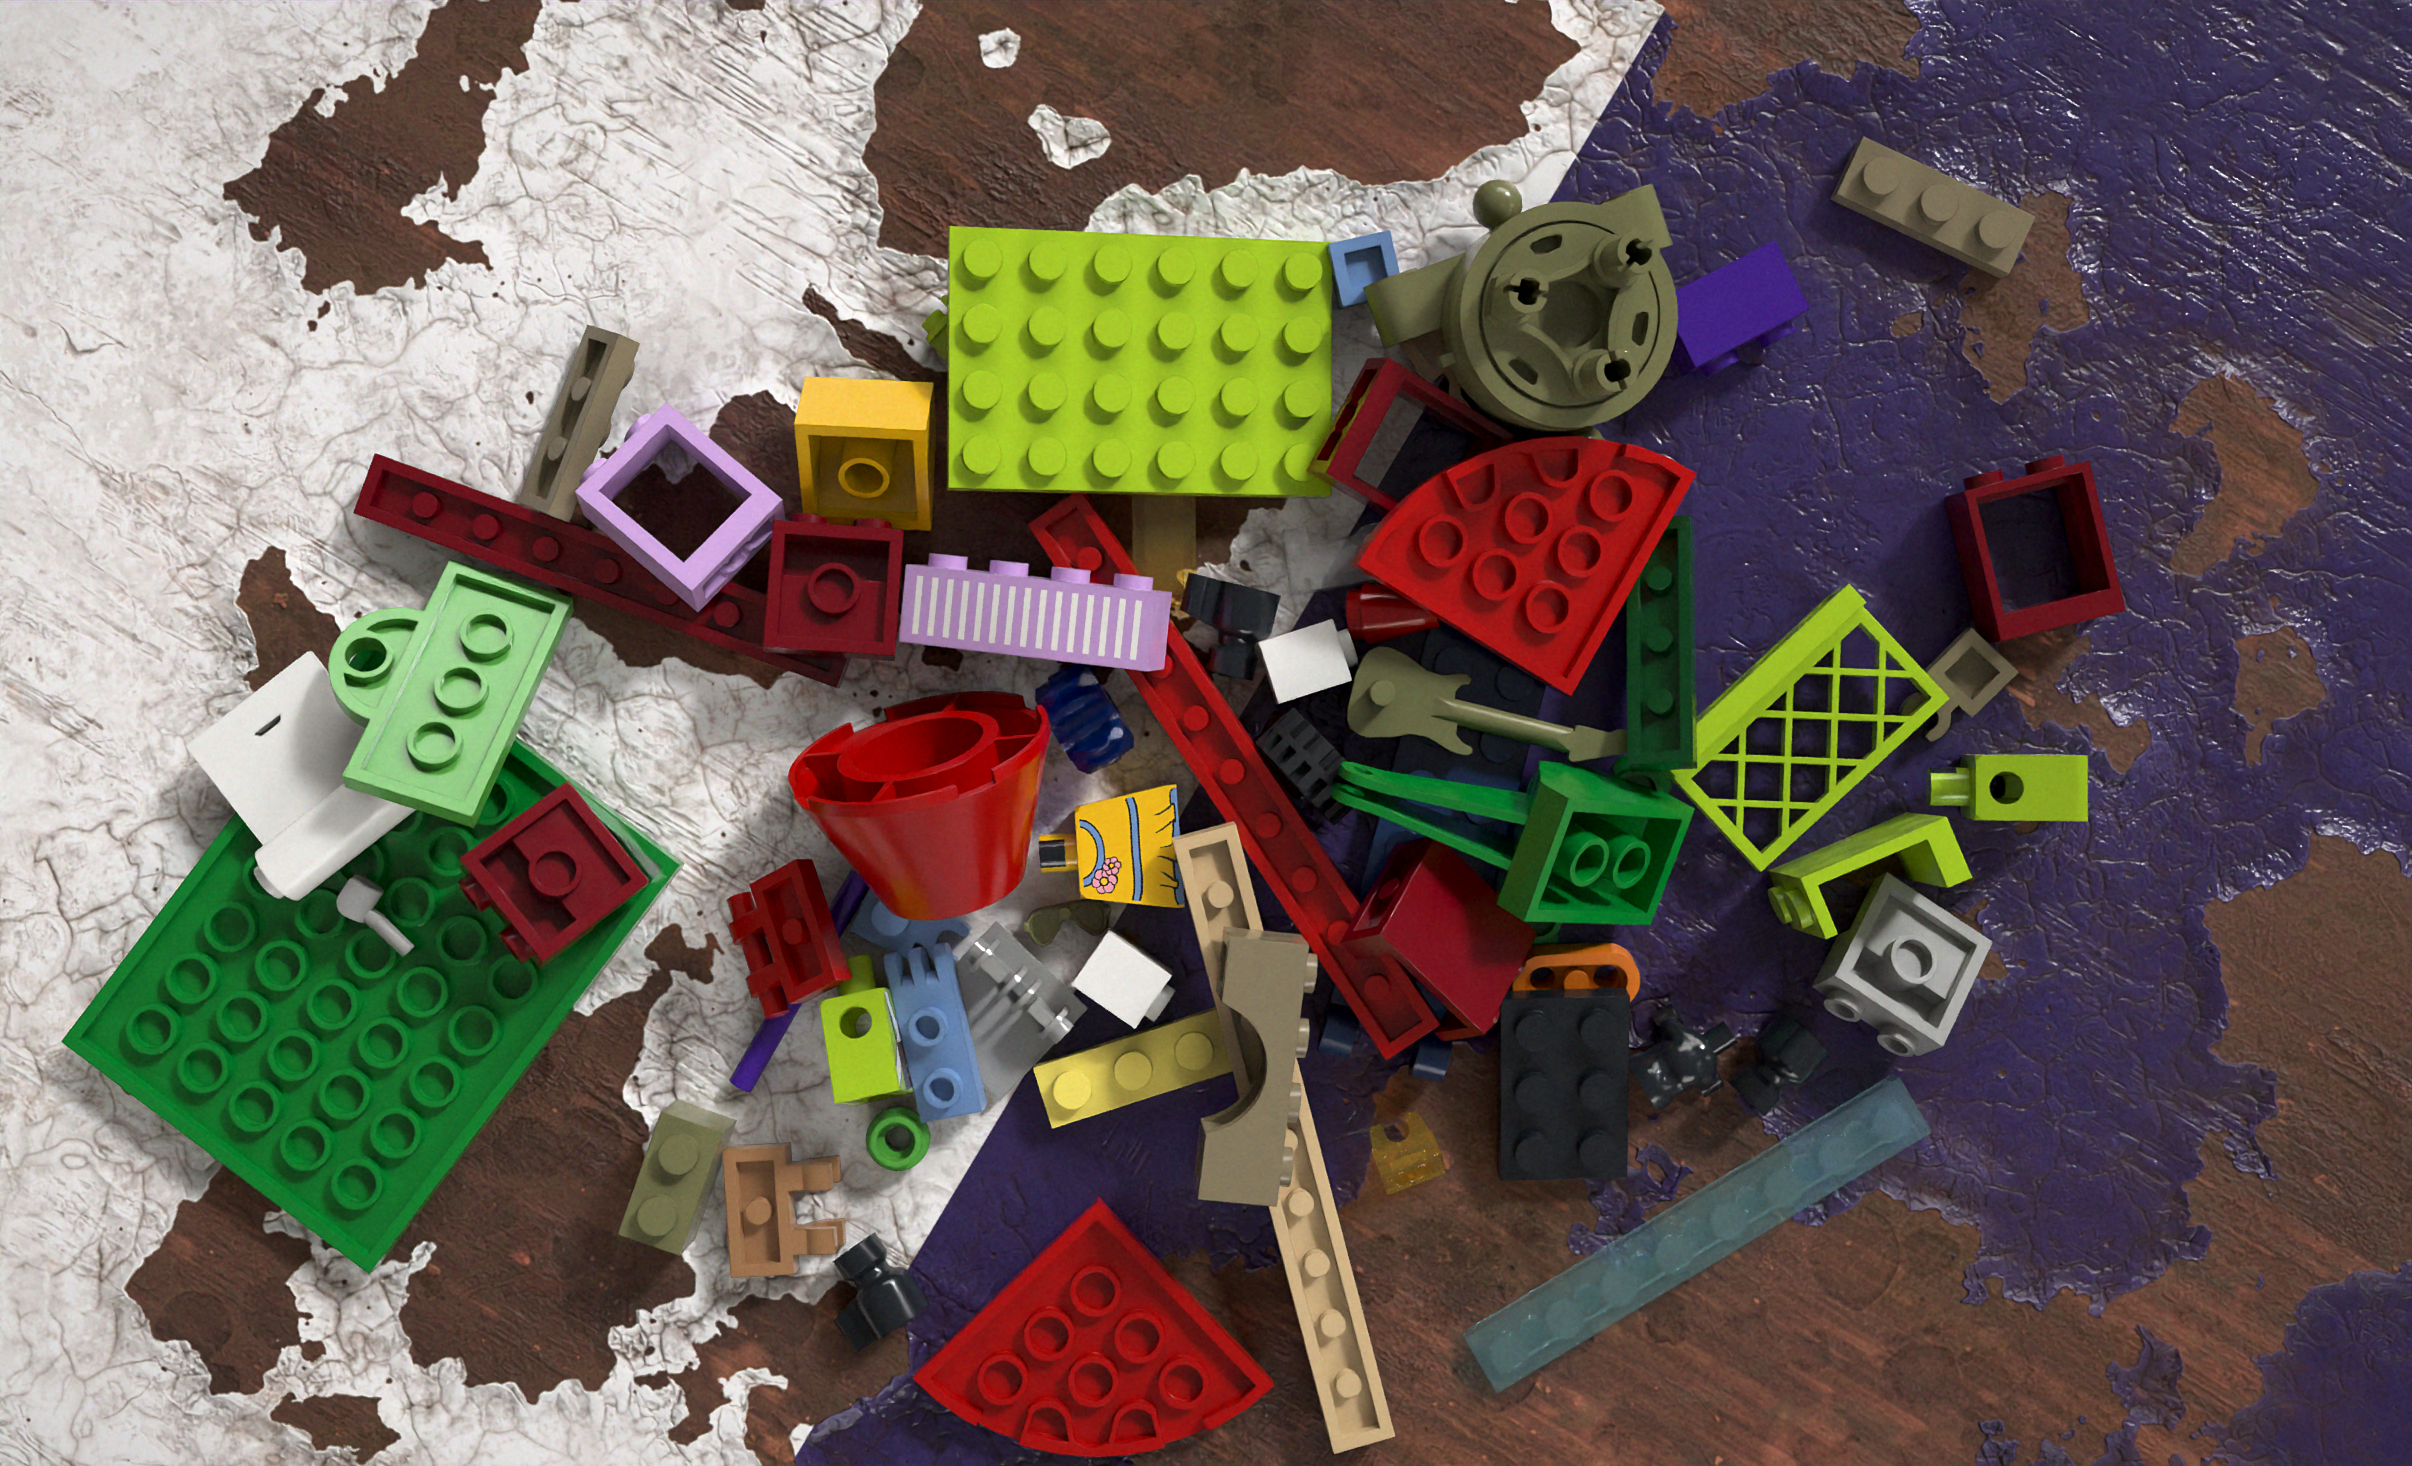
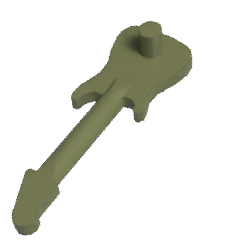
(1401, 698)

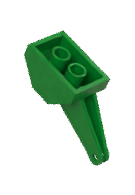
(1579, 845)

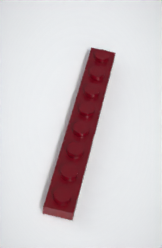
(569, 560)

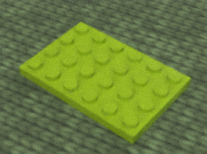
(1136, 363)

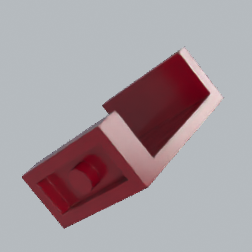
(1444, 931)

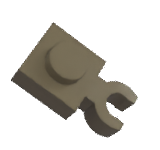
(1969, 675)

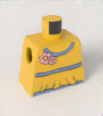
(1122, 849)

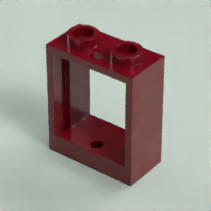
(1364, 412)
(2086, 538)

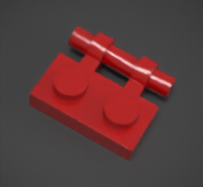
(799, 934)

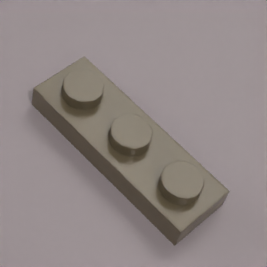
(1932, 207)
(579, 421)

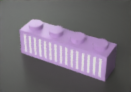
(1036, 616)

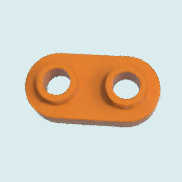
(1575, 966)

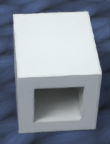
(1307, 660)
(1125, 979)

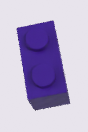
(1734, 307)

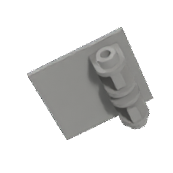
(1012, 1008)

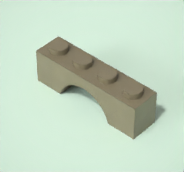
(1243, 1146)

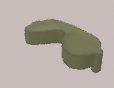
(1046, 921)

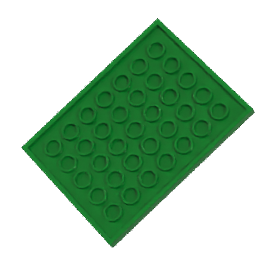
(322, 1051)

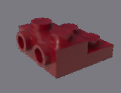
(834, 588)
(550, 876)

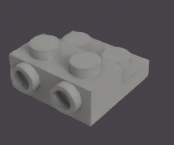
(1902, 968)

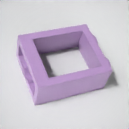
(724, 551)

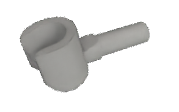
(358, 903)

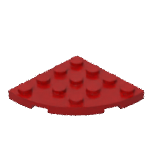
(1530, 546)
(1094, 1351)

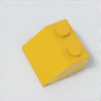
(867, 450)

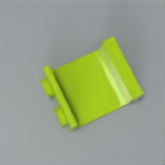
(1921, 842)

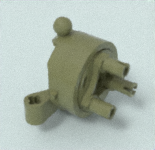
(1549, 312)

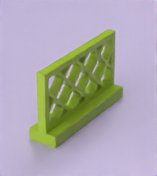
(1775, 676)

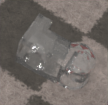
(1322, 563)

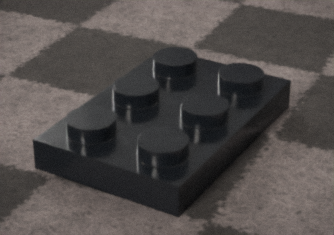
(1563, 1084)

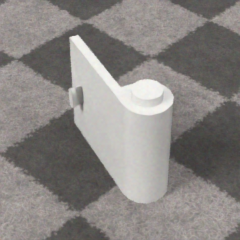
(292, 779)

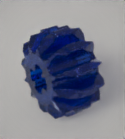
(1084, 718)

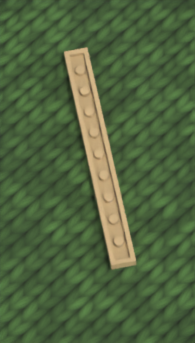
(1305, 1213)

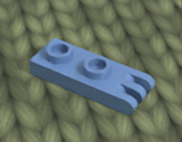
(935, 1034)

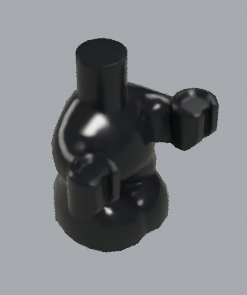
(1680, 1060)

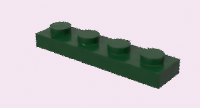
(1663, 656)

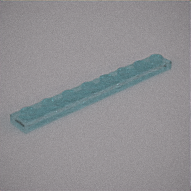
(1696, 1232)

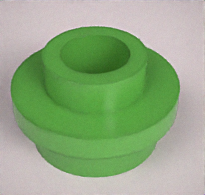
(889, 1156)

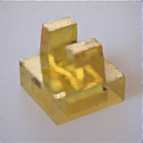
(1407, 1161)

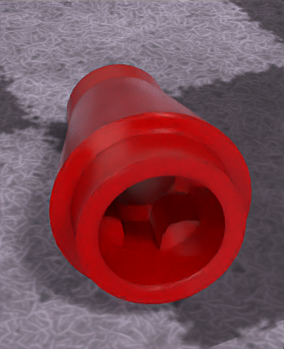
(1382, 615)

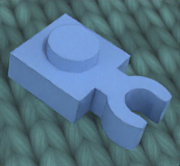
(898, 934)

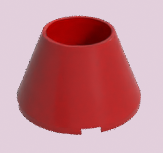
(931, 799)

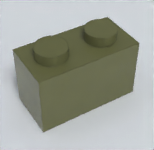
(677, 1177)

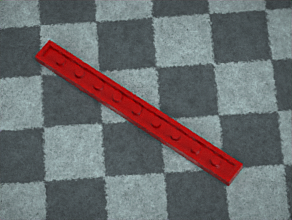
(1250, 795)

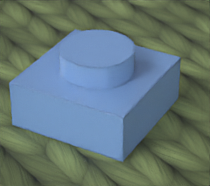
(1360, 263)

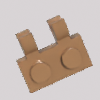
(763, 1209)

